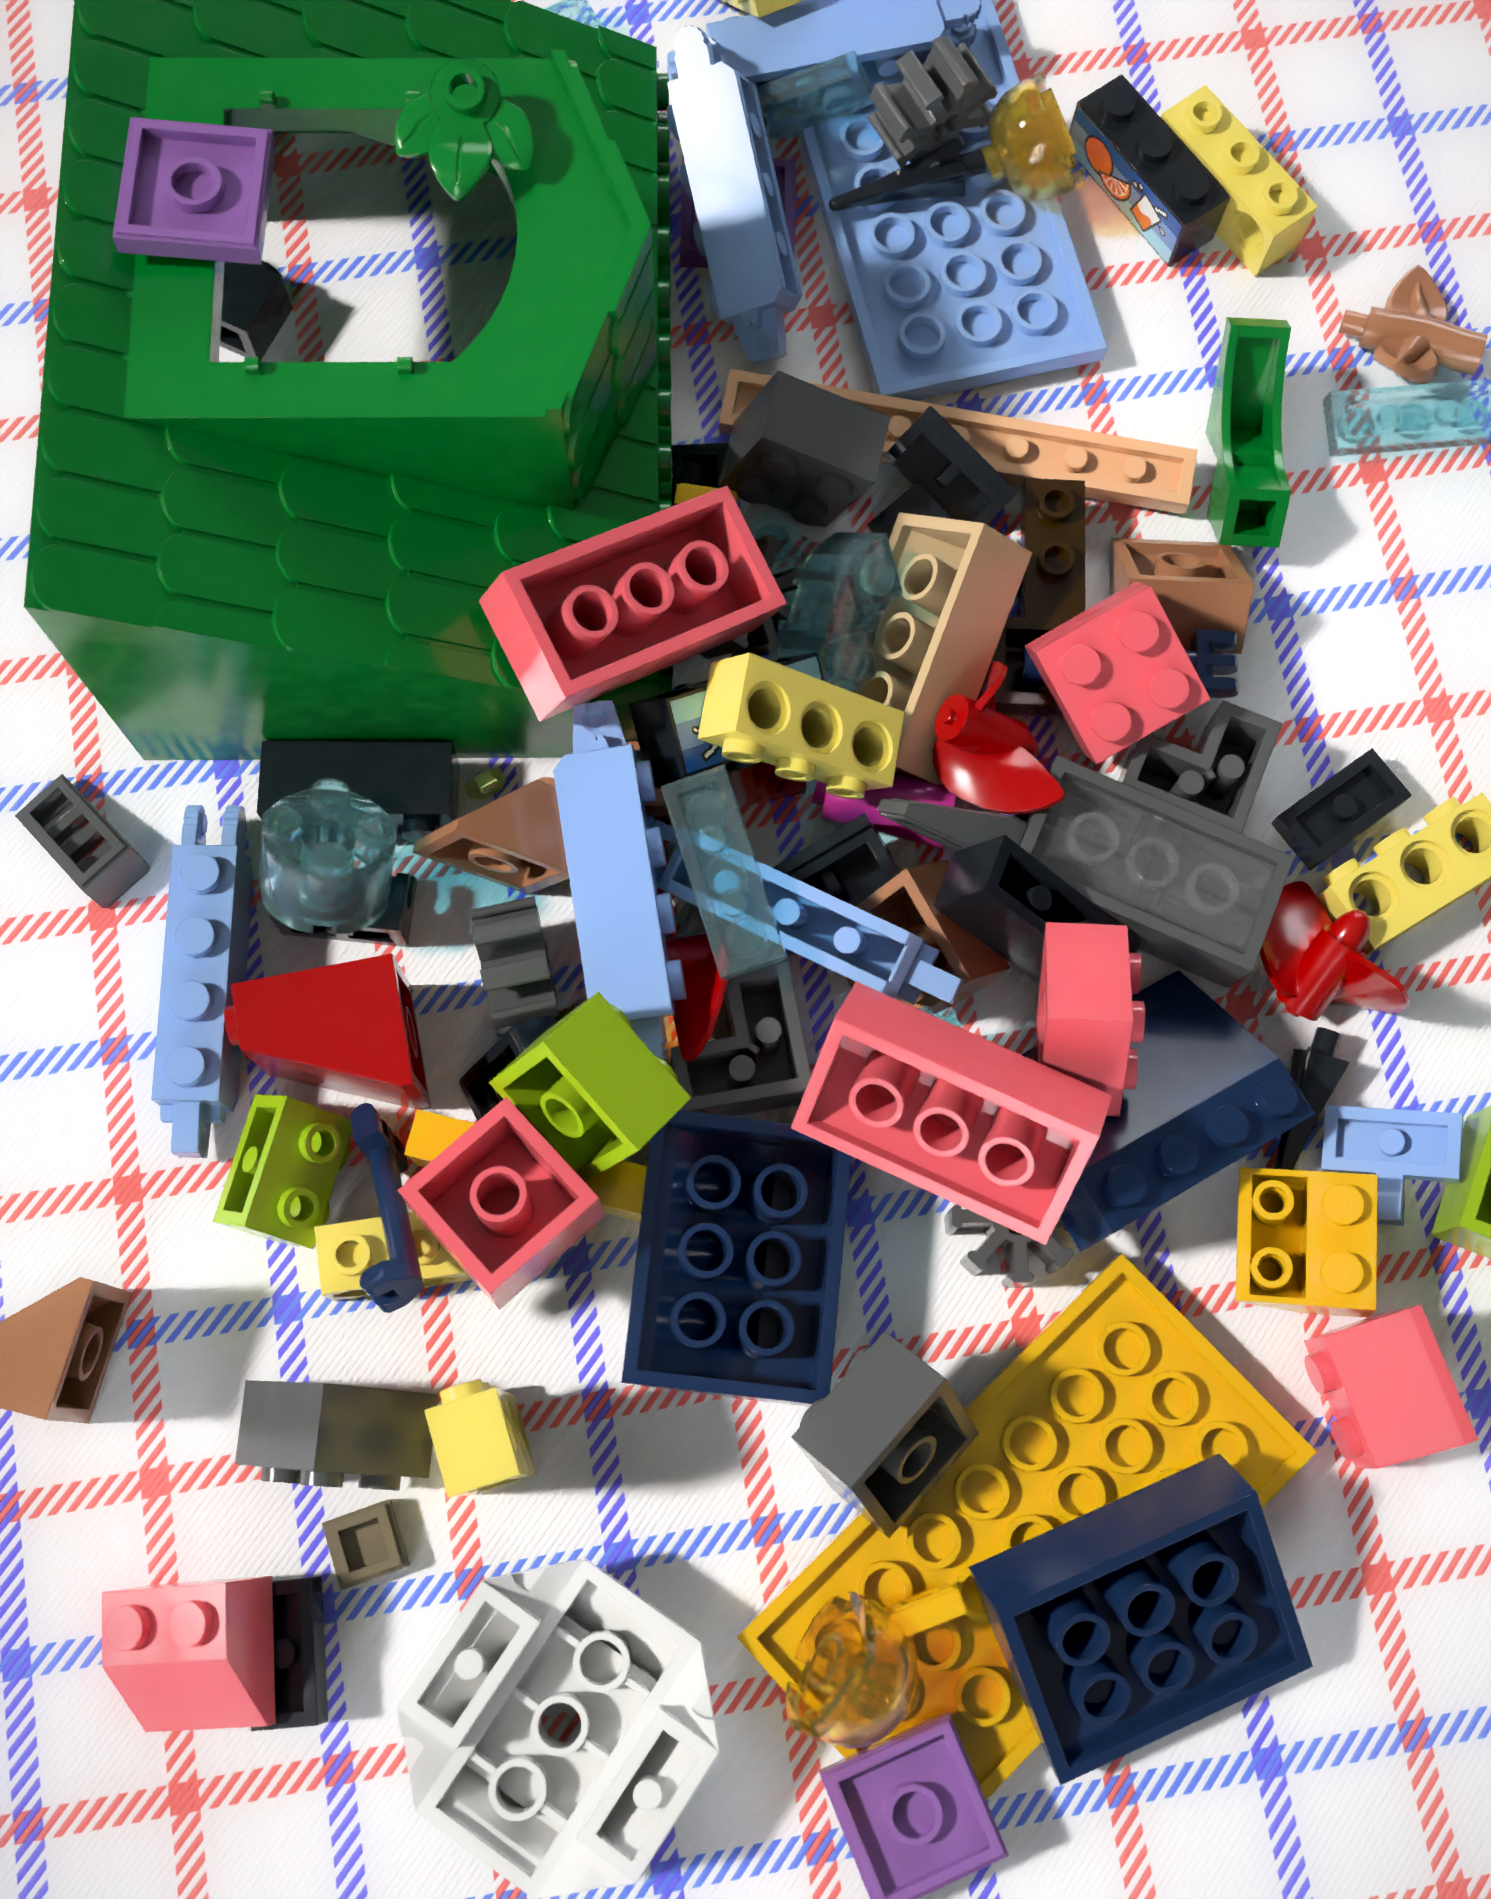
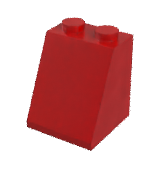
(335, 1029)

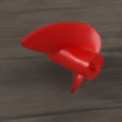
(991, 755)
(1324, 961)
(704, 992)

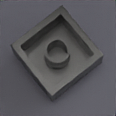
(803, 450)
(885, 1433)

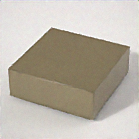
(365, 1544)

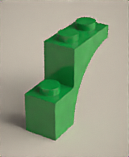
(1246, 434)

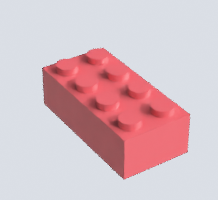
(631, 601)

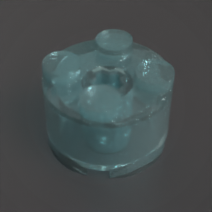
(326, 859)

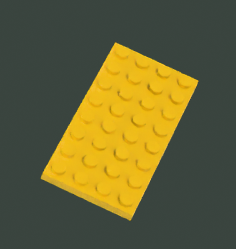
(1075, 1421)

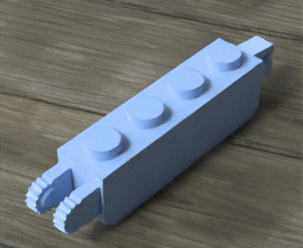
(826, 29)
(734, 195)
(614, 876)
(834, 933)
(201, 959)

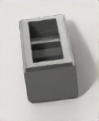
(949, 825)
(105, 872)

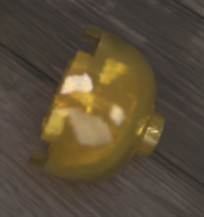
(1031, 142)
(854, 1676)

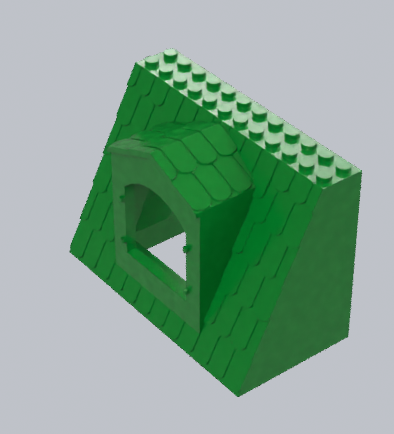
(317, 535)

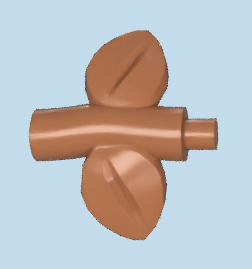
(1414, 332)

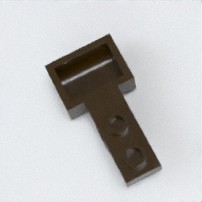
(1050, 588)

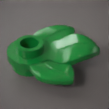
(464, 134)

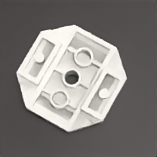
(541, 1807)

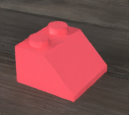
(1388, 1389)
(193, 1653)

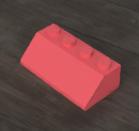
(951, 1112)

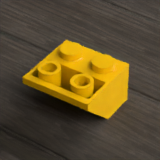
(1307, 1241)

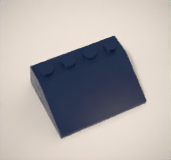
(1197, 1106)
(738, 1261)
(1143, 1616)

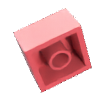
(1118, 671)
(1088, 1006)
(502, 1202)

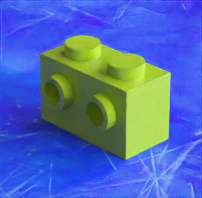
(284, 1170)

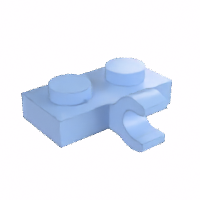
(1393, 1147)

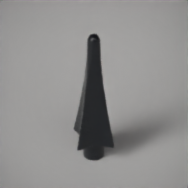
(932, 176)
(1316, 1075)

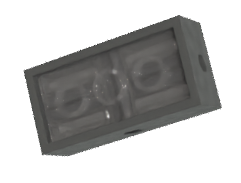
(1167, 874)

